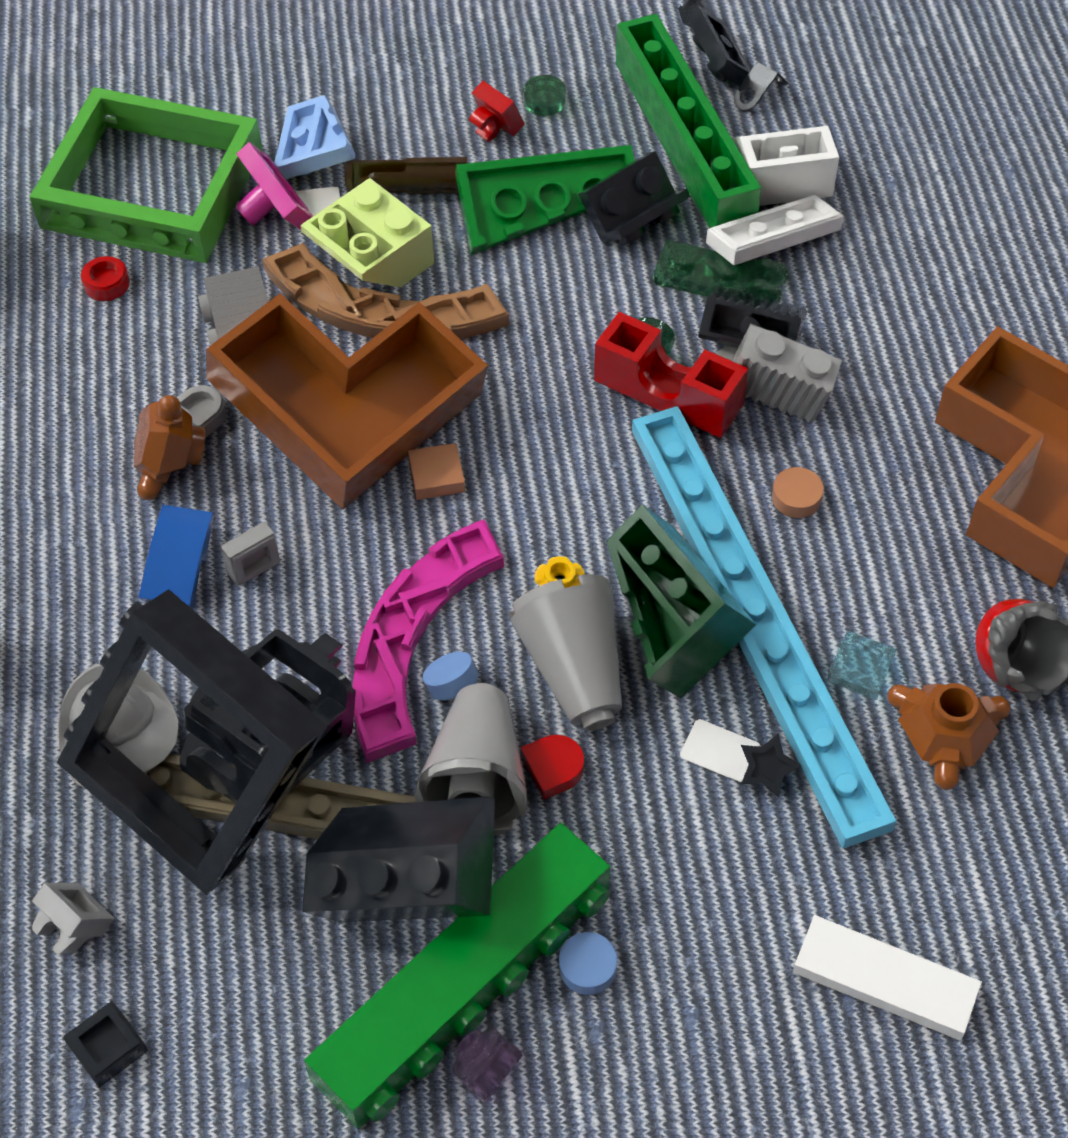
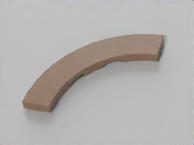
(370, 311)

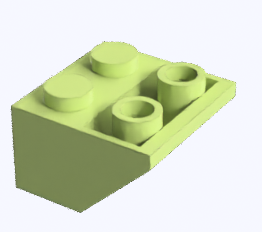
(374, 235)

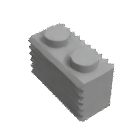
(231, 300)
(786, 372)

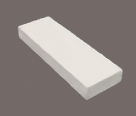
(774, 229)
(887, 977)

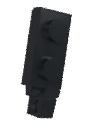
(715, 40)

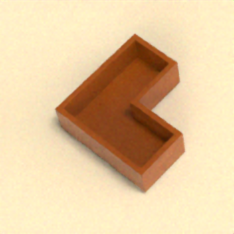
(1016, 409)
(339, 413)

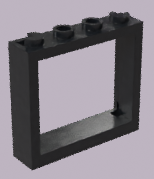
(232, 683)

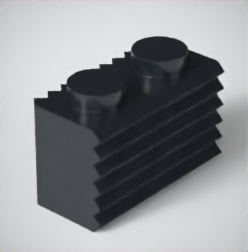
(730, 314)

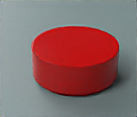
(105, 278)

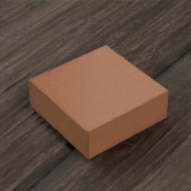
(436, 471)

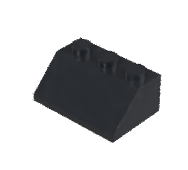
(403, 862)

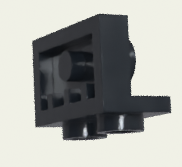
(631, 199)

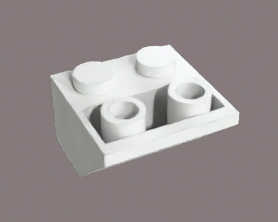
(791, 163)

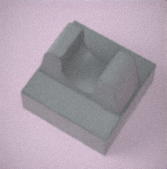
(72, 912)

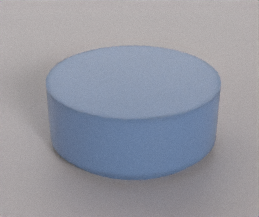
(449, 675)
(587, 963)

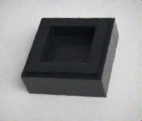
(105, 1044)

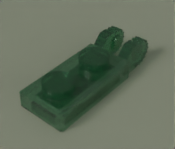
(704, 270)

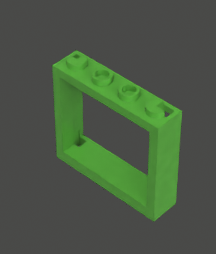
(136, 224)

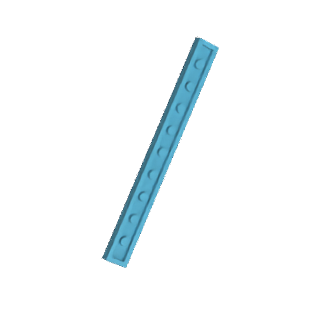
(773, 645)

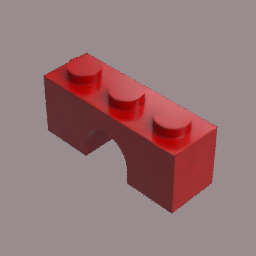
(636, 365)

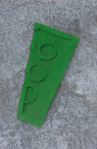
(530, 192)

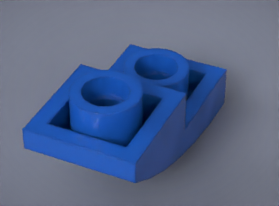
(176, 553)

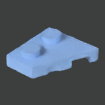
(311, 139)

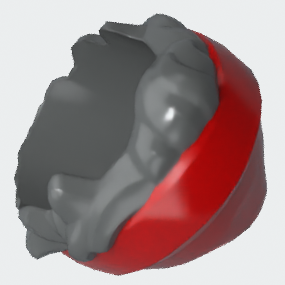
(1024, 647)

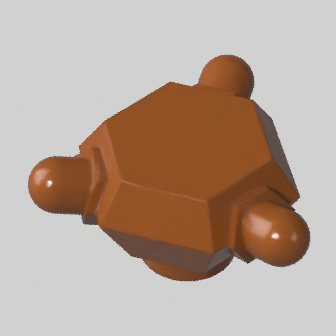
(165, 444)
(948, 725)

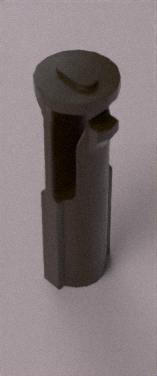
(406, 175)

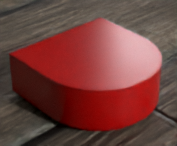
(553, 763)

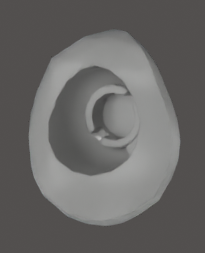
(142, 728)

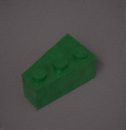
(676, 602)

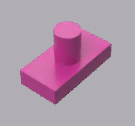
(271, 191)

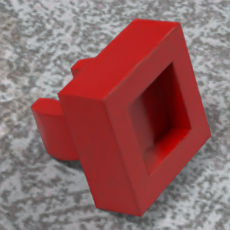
(494, 112)

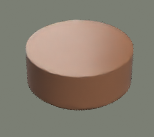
(797, 492)

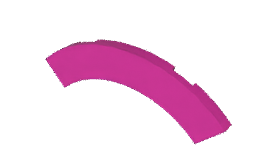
(397, 626)

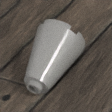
(574, 646)
(477, 756)

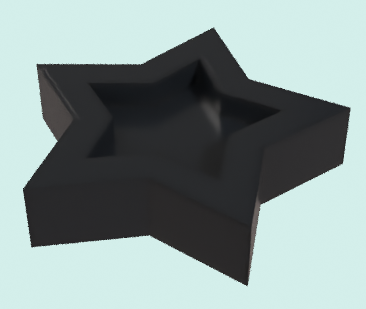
(767, 764)

